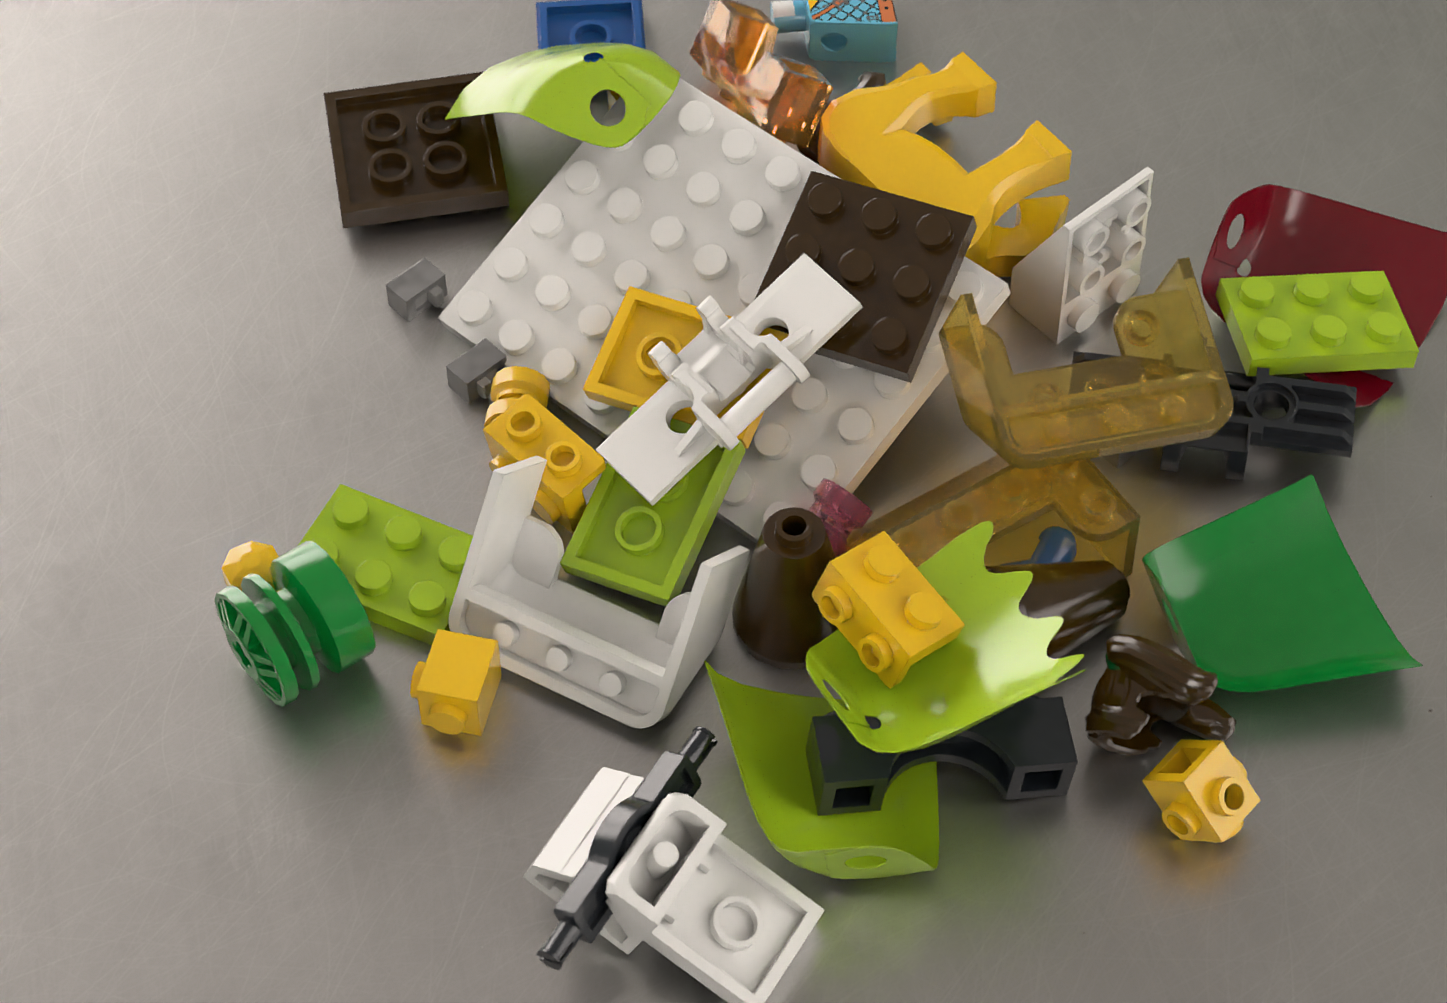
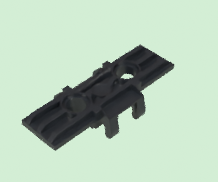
(1316, 420)

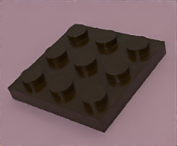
(405, 160)
(888, 255)

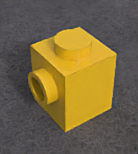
(457, 682)

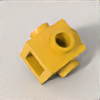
(1202, 791)

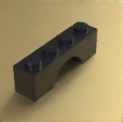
(1019, 750)

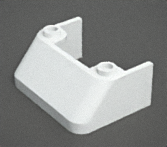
(572, 636)

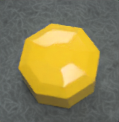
(247, 559)

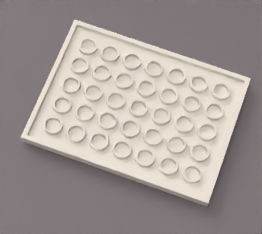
(688, 217)

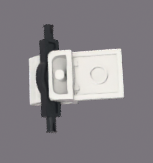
(655, 869)

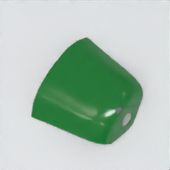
(1272, 597)

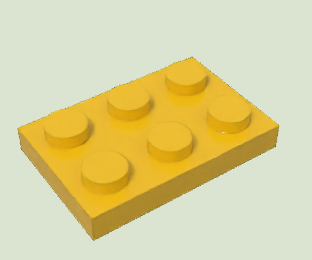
(624, 371)

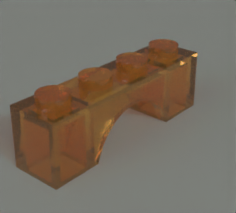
(766, 88)

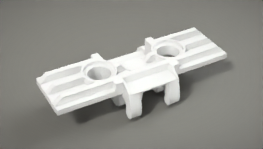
(719, 368)

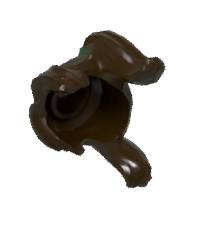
(1150, 685)

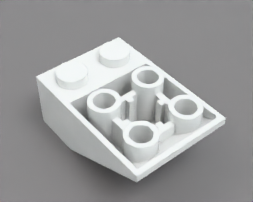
(1085, 263)

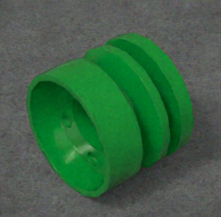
(303, 618)

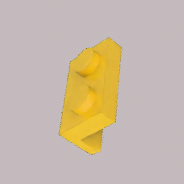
(571, 463)
(885, 608)

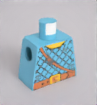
(841, 28)

